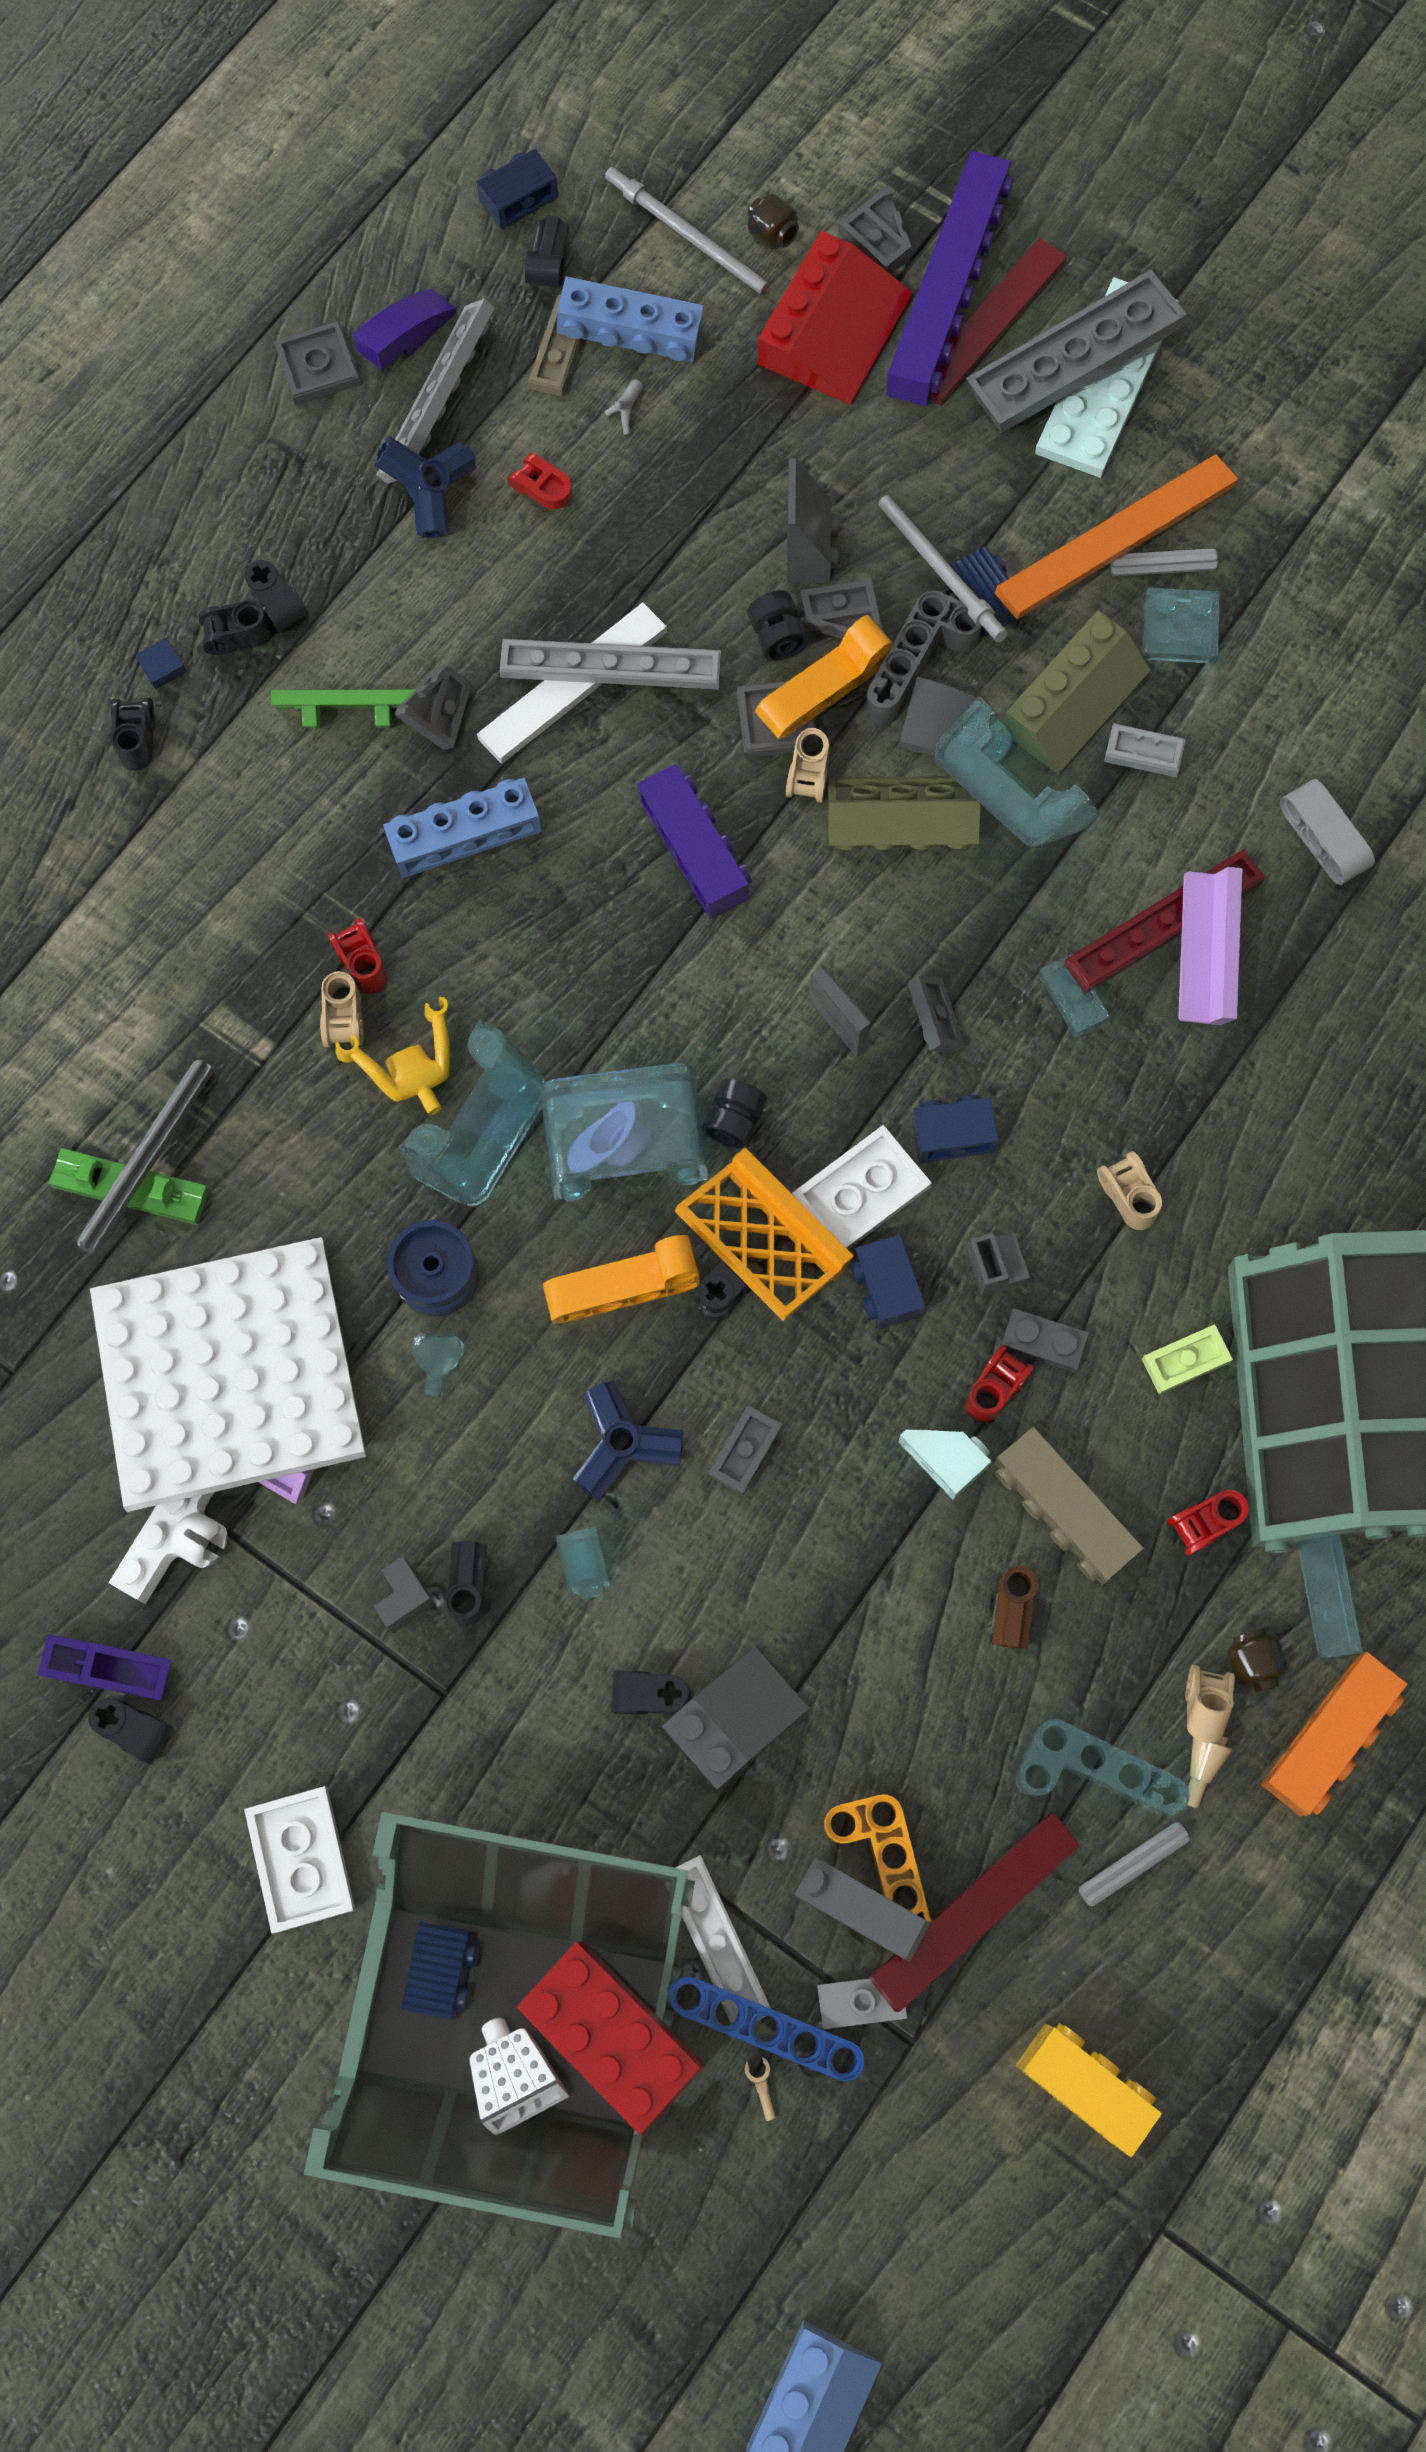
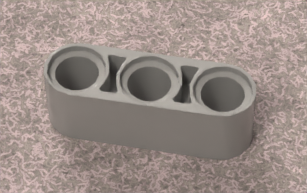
(1327, 831)

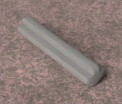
(1165, 562)
(1134, 1864)

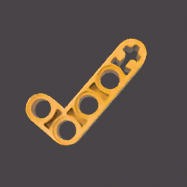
(826, 680)
(624, 1282)
(879, 1838)

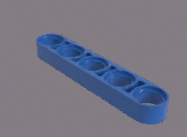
(786, 2032)

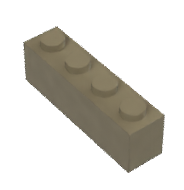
(1067, 1506)

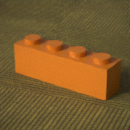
(1334, 1735)

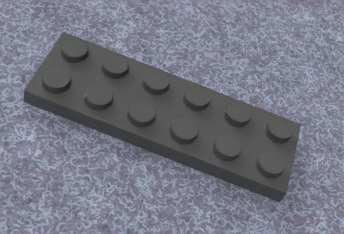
(1077, 351)

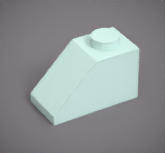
(947, 1457)

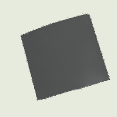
(930, 715)

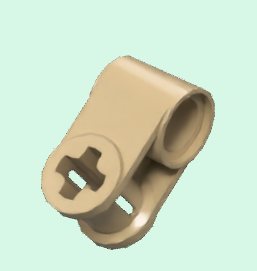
(808, 768)
(343, 1016)
(1127, 1184)
(1208, 1703)

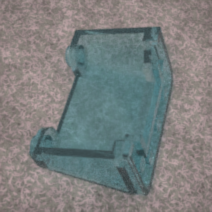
(972, 757)
(488, 1127)
(623, 1127)

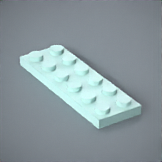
(1090, 419)

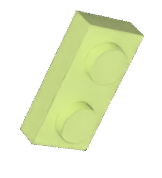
(1187, 1359)

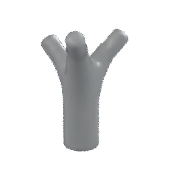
(626, 403)

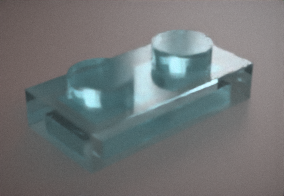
(1079, 1009)

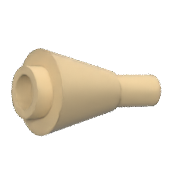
(1205, 1764)

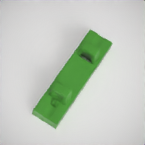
(314, 700)
(156, 1195)

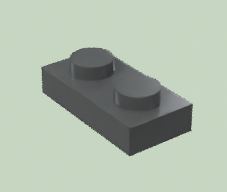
(935, 1014)
(1044, 1340)
(745, 1450)

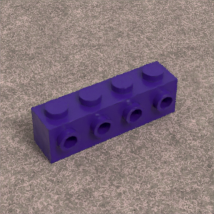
(694, 841)

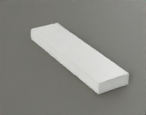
(718, 1941)

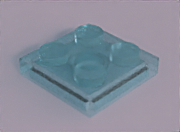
(1181, 625)

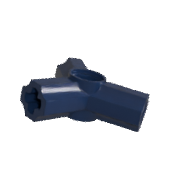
(441, 470)
(612, 1419)

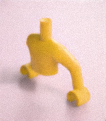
(410, 1068)

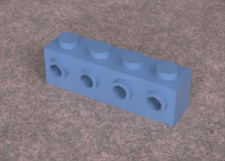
(629, 319)
(462, 827)

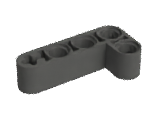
(913, 659)

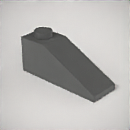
(862, 1909)

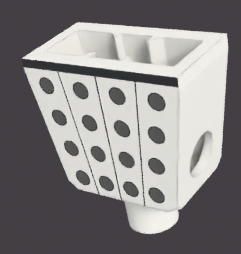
(512, 2077)

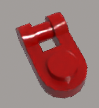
(550, 489)

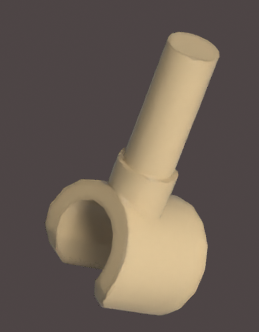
(763, 2089)

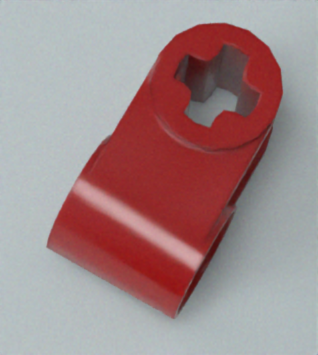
(357, 951)
(1000, 1379)
(1203, 1525)

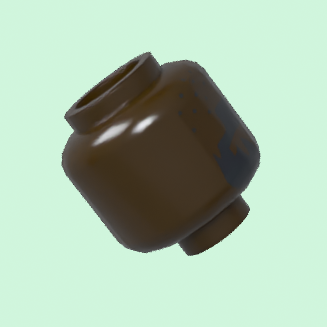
(772, 221)
(1257, 1660)

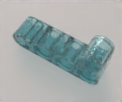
(1105, 1775)

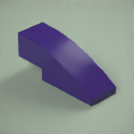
(402, 327)
(103, 1667)

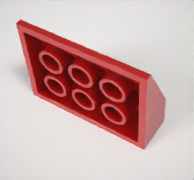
(833, 319)

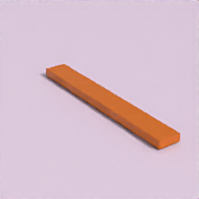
(1115, 536)

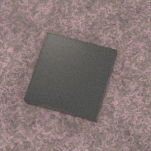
(317, 362)
(756, 736)
(839, 1011)

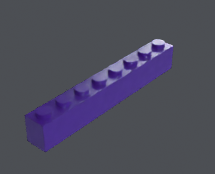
(949, 279)

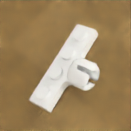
(169, 1533)

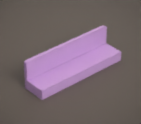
(1210, 946)

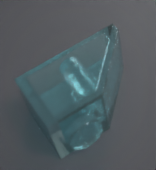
(584, 1562)

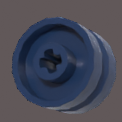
(427, 1246)

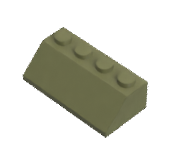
(1077, 693)
(901, 813)

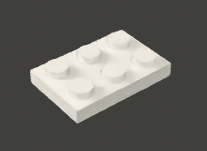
(863, 1188)
(299, 1859)

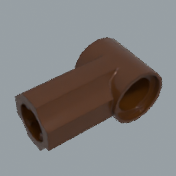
(1013, 1612)

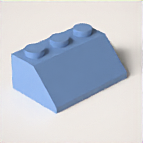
(815, 2395)

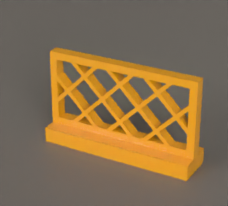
(791, 1220)

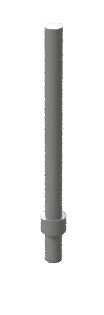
(637, 194)
(978, 609)

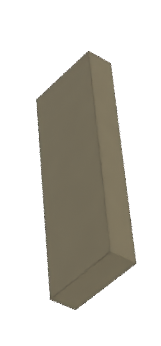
(553, 359)

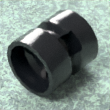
(778, 626)
(737, 1108)

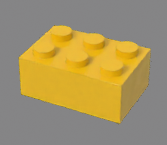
(1090, 2087)

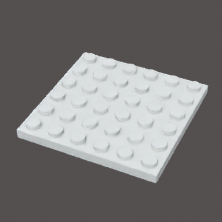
(225, 1374)

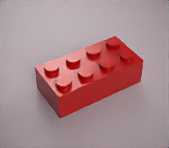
(611, 2037)

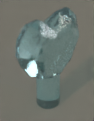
(436, 1358)

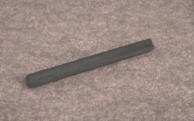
(144, 1157)

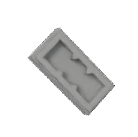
(1144, 750)
(854, 2004)

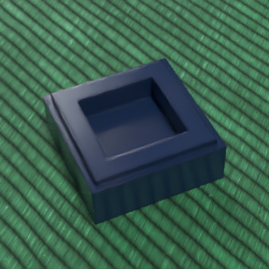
(160, 663)

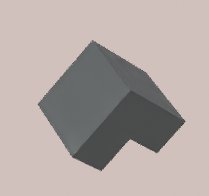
(997, 1263)
(408, 1599)

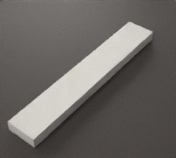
(555, 698)

